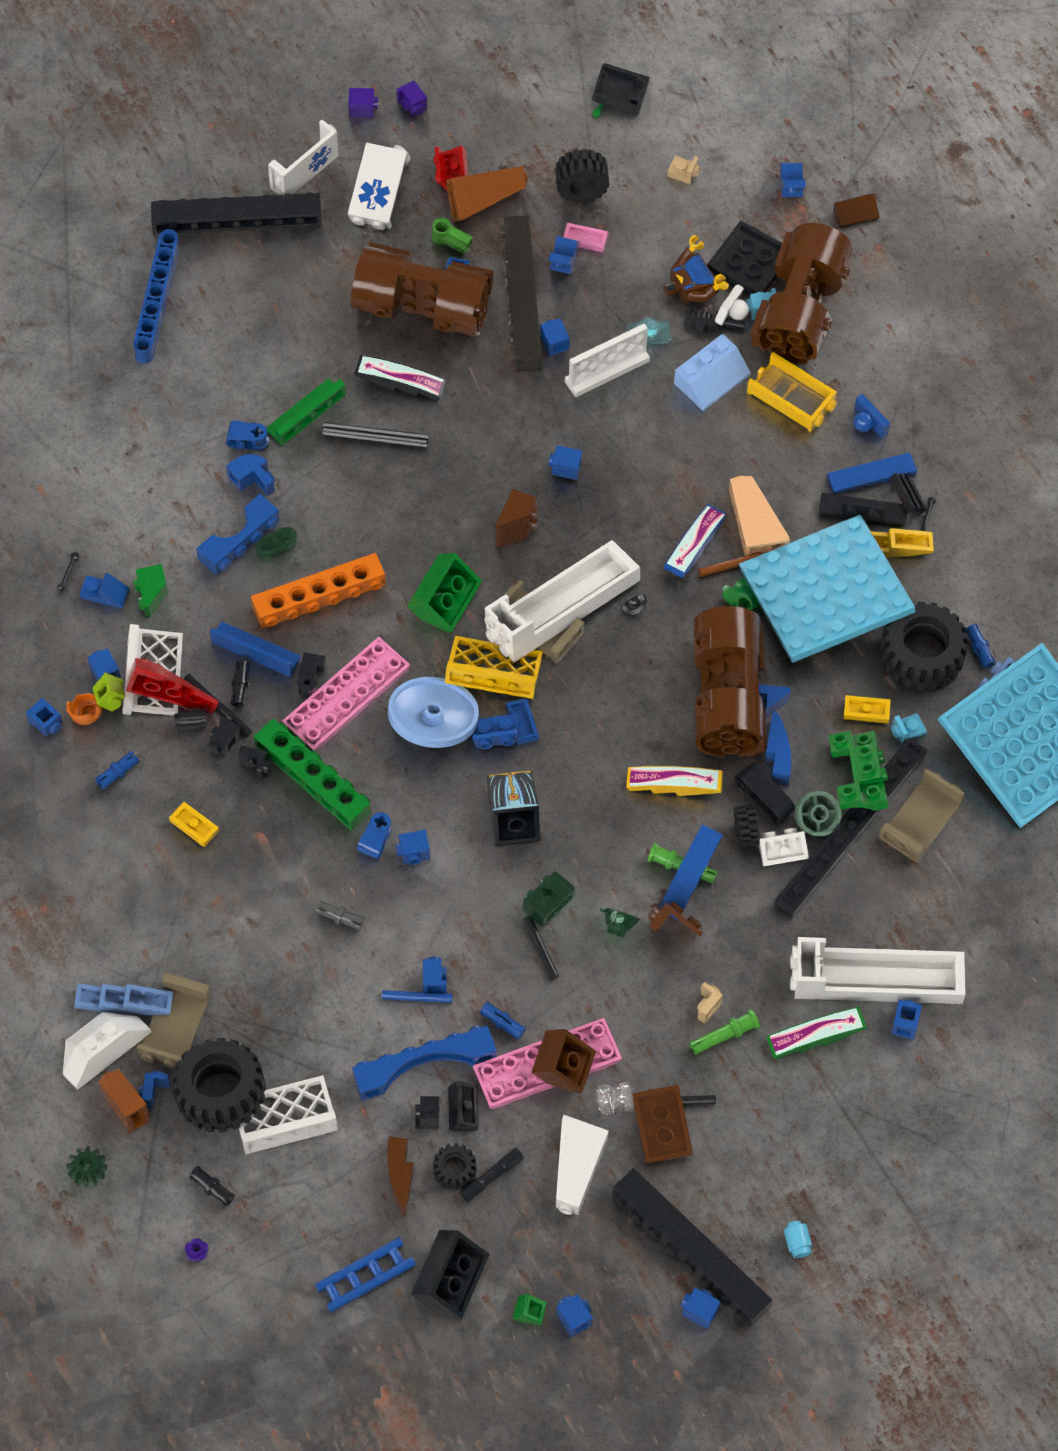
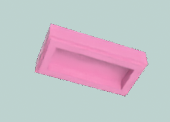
(589, 237)

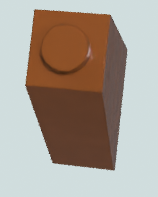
(124, 1100)

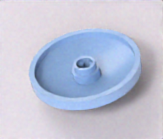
(432, 712)

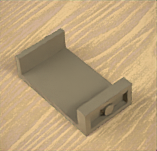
(561, 643)
(922, 815)
(175, 1032)

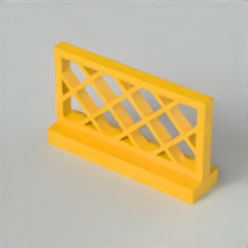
(491, 678)

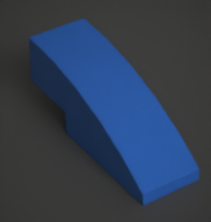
(779, 751)

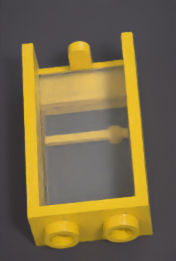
(793, 392)

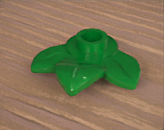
(740, 595)

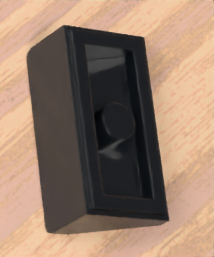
(463, 1106)

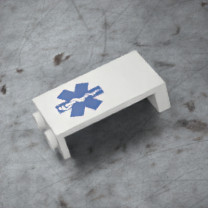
(307, 166)
(377, 186)

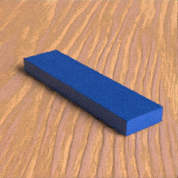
(870, 473)

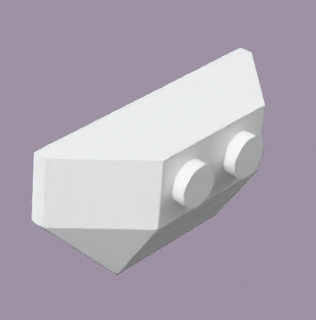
(100, 1045)

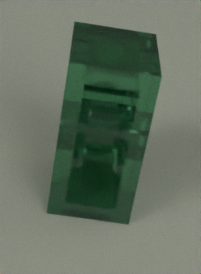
(546, 909)

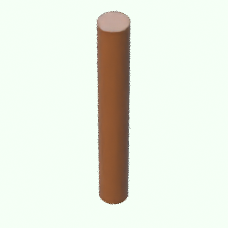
(719, 567)

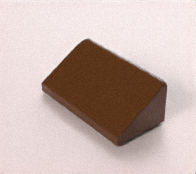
(856, 210)

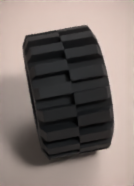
(582, 176)

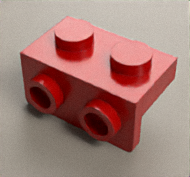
(450, 164)

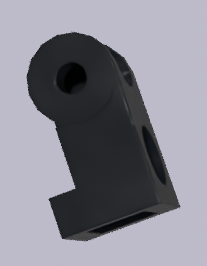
(308, 673)

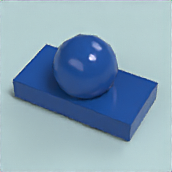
(869, 417)

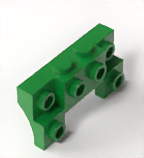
(869, 776)

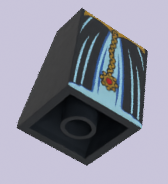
(513, 807)

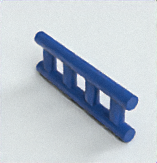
(368, 1260)

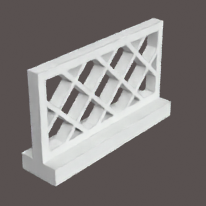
(605, 367)
(134, 647)
(295, 1129)

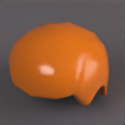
(84, 709)

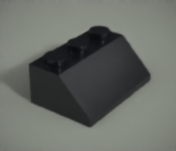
(450, 1273)

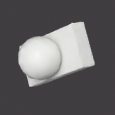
(733, 306)

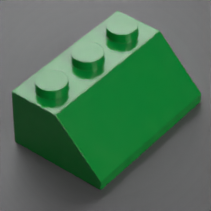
(445, 592)

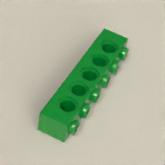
(349, 814)

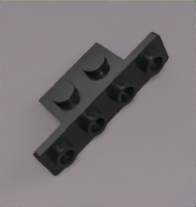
(868, 509)

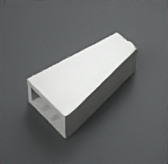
(578, 1158)

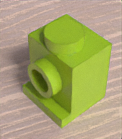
(113, 696)

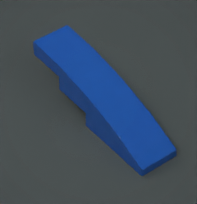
(692, 867)

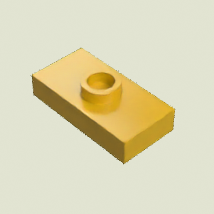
(866, 709)
(194, 824)

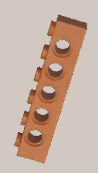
(325, 581)

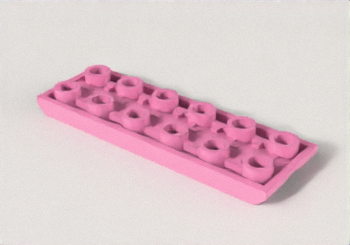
(346, 694)
(510, 1075)

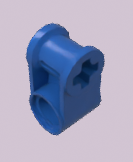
(245, 435)
(374, 839)

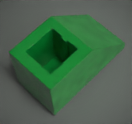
(152, 587)

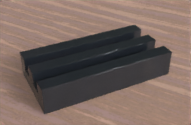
(908, 493)

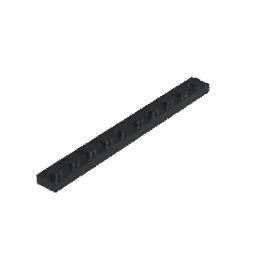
(846, 833)

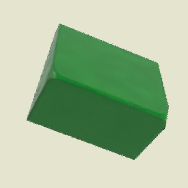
(529, 1309)

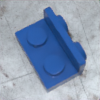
(497, 731)

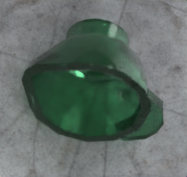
(619, 922)

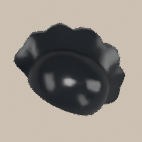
(635, 604)

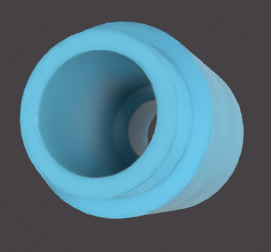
(798, 1239)

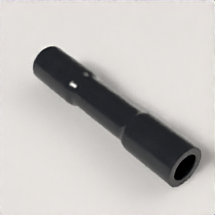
(503, 1165)

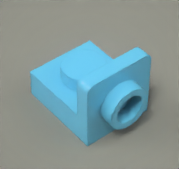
(908, 727)

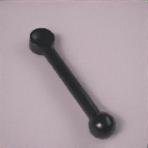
(931, 500)
(74, 558)

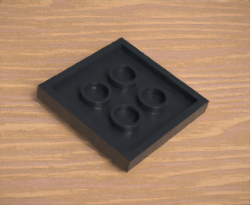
(747, 258)

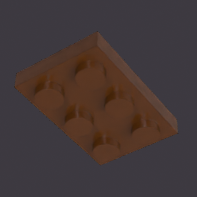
(662, 1124)

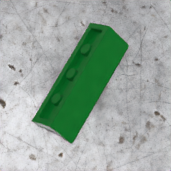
(306, 411)

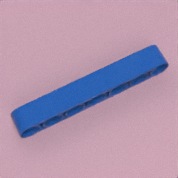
(152, 304)

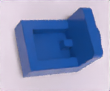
(151, 1081)

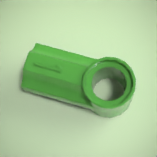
(451, 236)

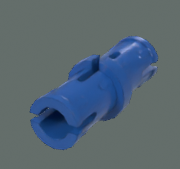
(980, 646)
(117, 770)
(502, 1020)

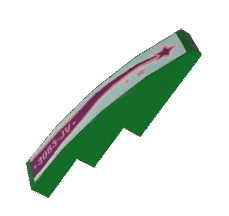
(817, 1031)

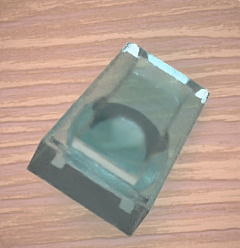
(657, 330)

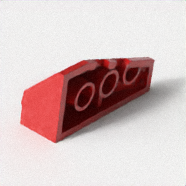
(159, 683)

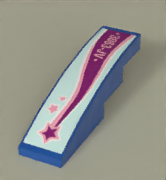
(694, 541)

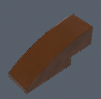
(399, 1172)

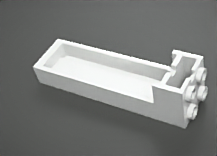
(559, 601)
(875, 974)

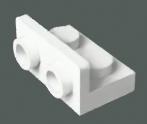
(783, 847)

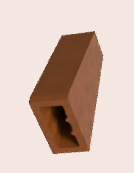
(479, 191)

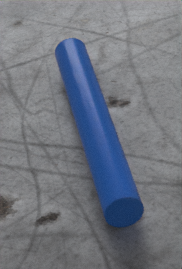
(417, 996)

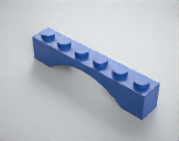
(470, 1048)

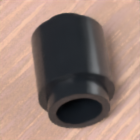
(190, 719)

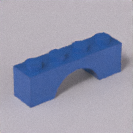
(219, 552)

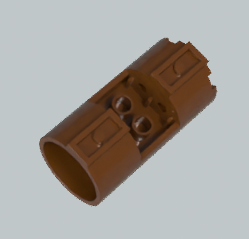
(813, 266)
(390, 283)
(729, 658)

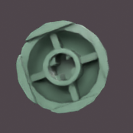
(817, 813)

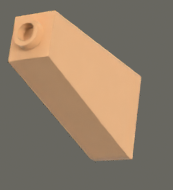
(755, 519)

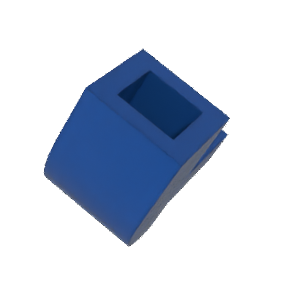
(791, 179)
(564, 255)
(251, 469)

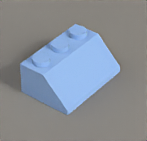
(711, 372)

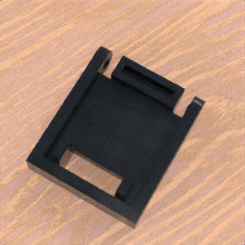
(616, 87)

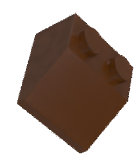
(517, 518)
(563, 1060)

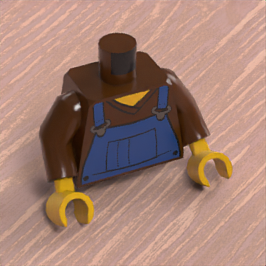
(692, 277)

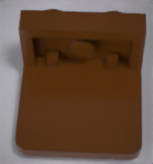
(659, 915)

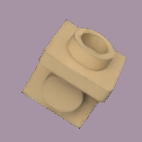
(684, 169)
(710, 1003)

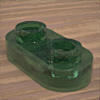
(275, 543)

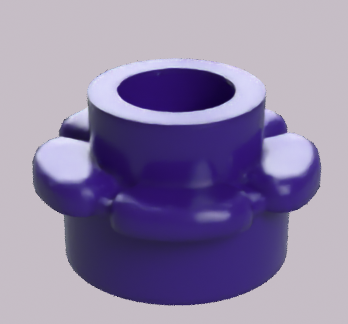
(200, 1254)

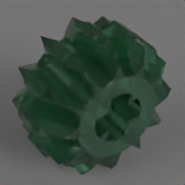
(83, 1158)

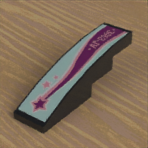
(399, 376)

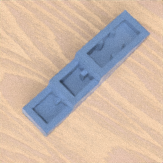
(123, 1000)

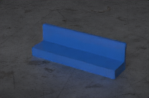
(255, 649)

